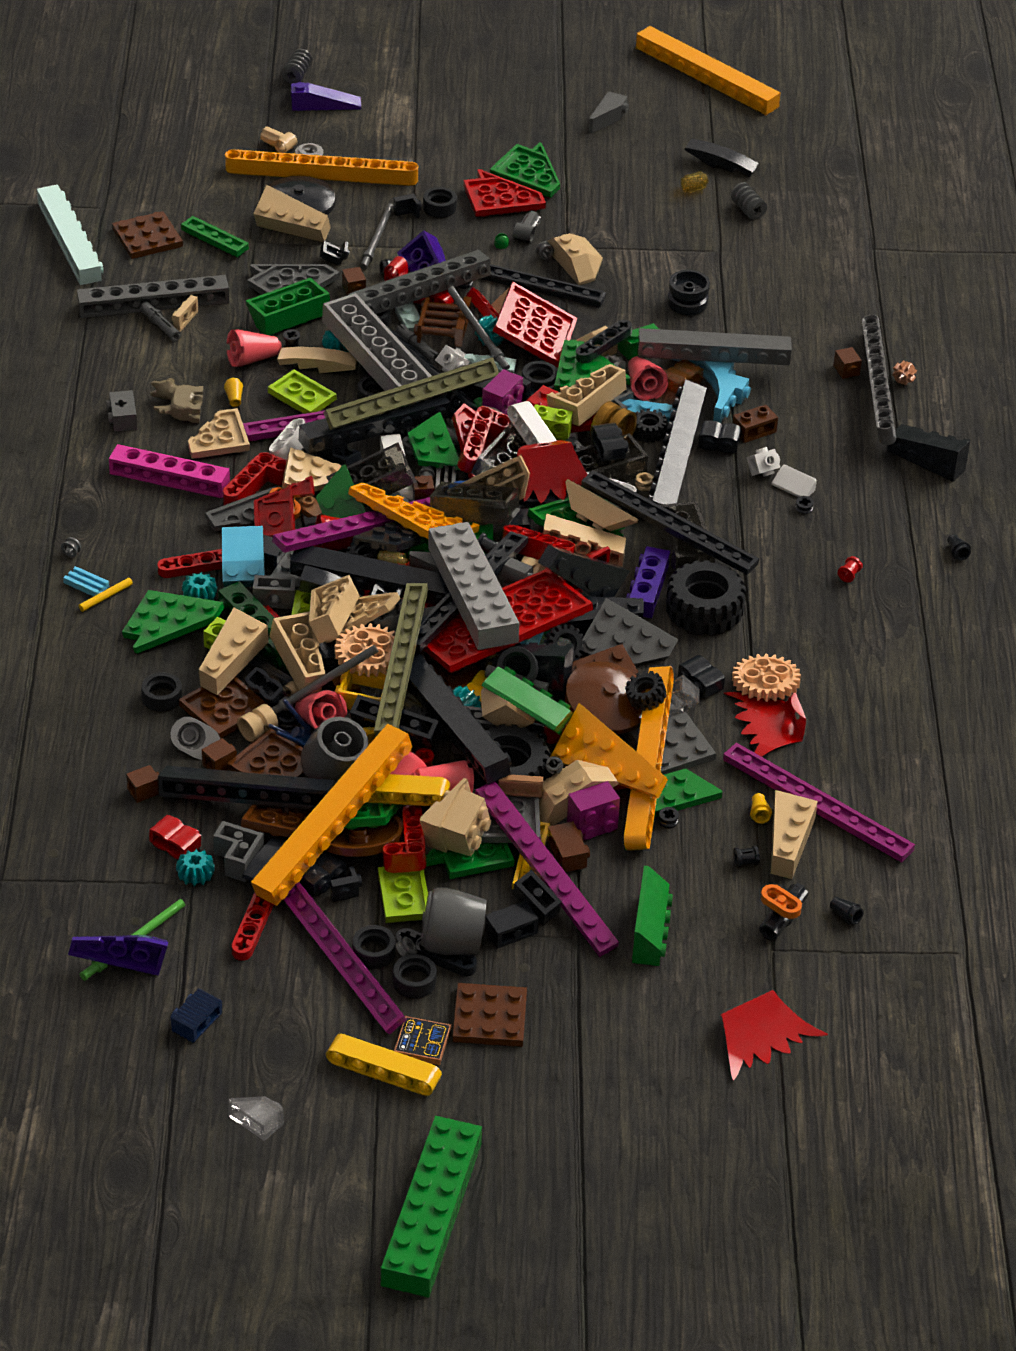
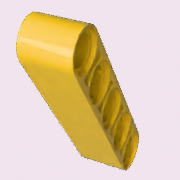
(410, 790)
(383, 1064)

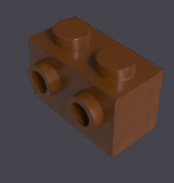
(756, 423)
(568, 846)

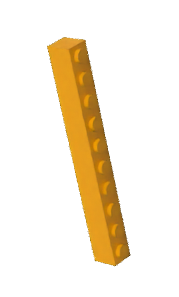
(708, 70)
(331, 814)

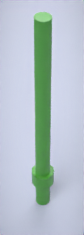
(146, 929)

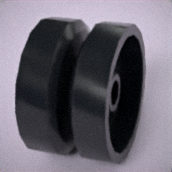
(688, 292)

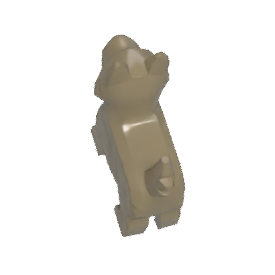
(183, 400)

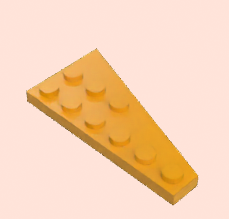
(411, 516)
(595, 743)

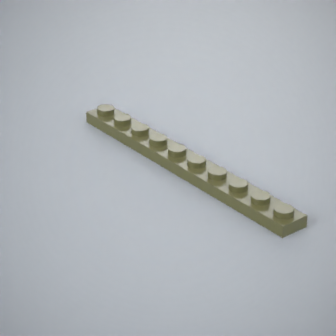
(411, 393)
(401, 656)

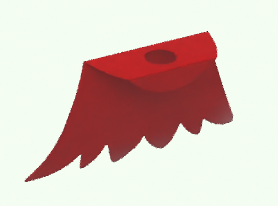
(550, 467)
(771, 721)
(758, 1027)

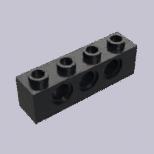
(421, 729)

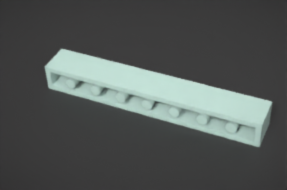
(69, 234)

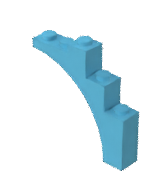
(726, 384)

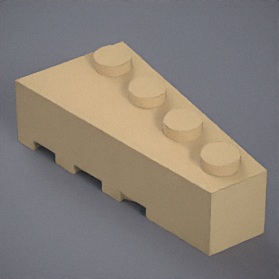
(589, 393)
(586, 538)
(331, 608)
(298, 648)
(232, 650)
(791, 828)

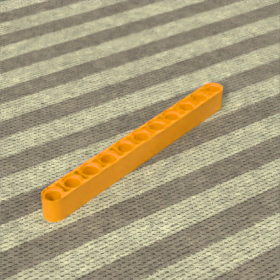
(321, 167)
(651, 747)

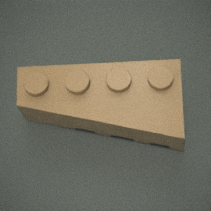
(290, 216)

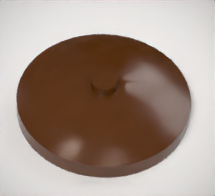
(603, 693)
(366, 840)

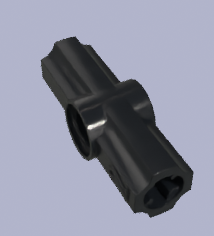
(774, 922)

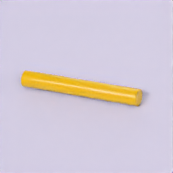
(105, 594)

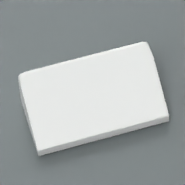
(794, 482)

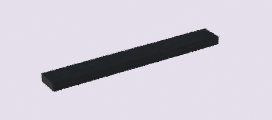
(547, 286)

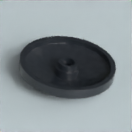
(308, 191)

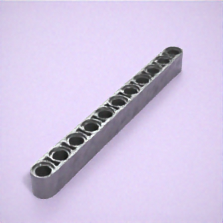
(879, 380)

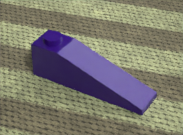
(315, 97)
(422, 252)
(127, 951)

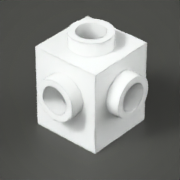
(451, 358)
(763, 462)

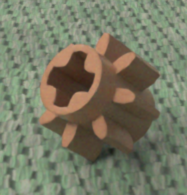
(904, 372)

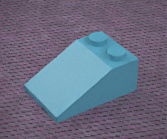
(242, 554)

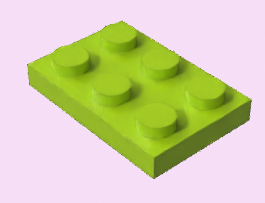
(302, 392)
(403, 895)

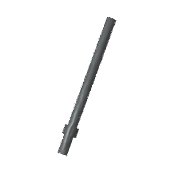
(368, 254)
(496, 352)
(325, 679)

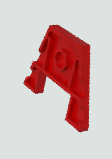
(276, 509)

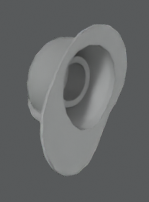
(192, 736)

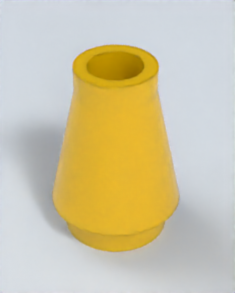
(233, 389)
(760, 809)

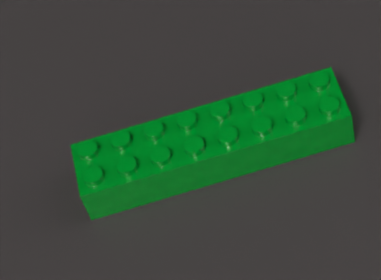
(431, 1206)

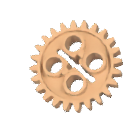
(360, 639)
(766, 677)

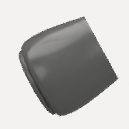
(333, 748)
(453, 922)

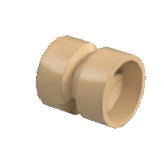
(256, 724)

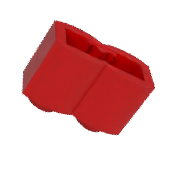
(174, 837)

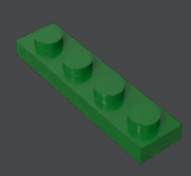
(215, 236)

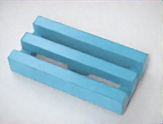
(88, 580)

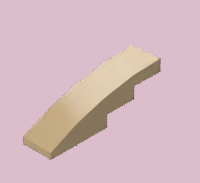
(312, 357)

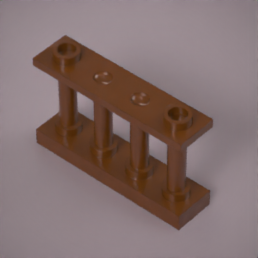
(458, 326)

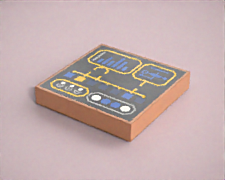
(423, 1039)

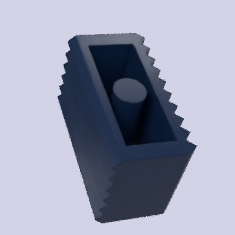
(195, 1015)

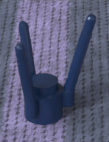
(299, 734)

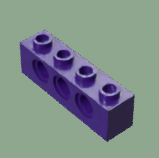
(650, 578)

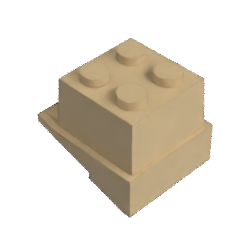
(456, 821)

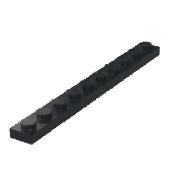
(670, 522)
(447, 610)

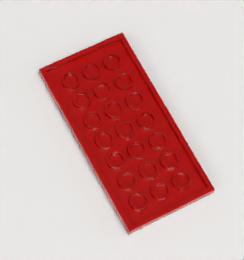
(539, 605)

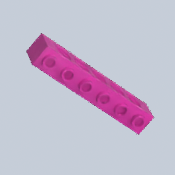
(169, 471)

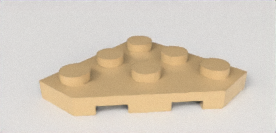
(220, 436)
(302, 465)
(369, 608)

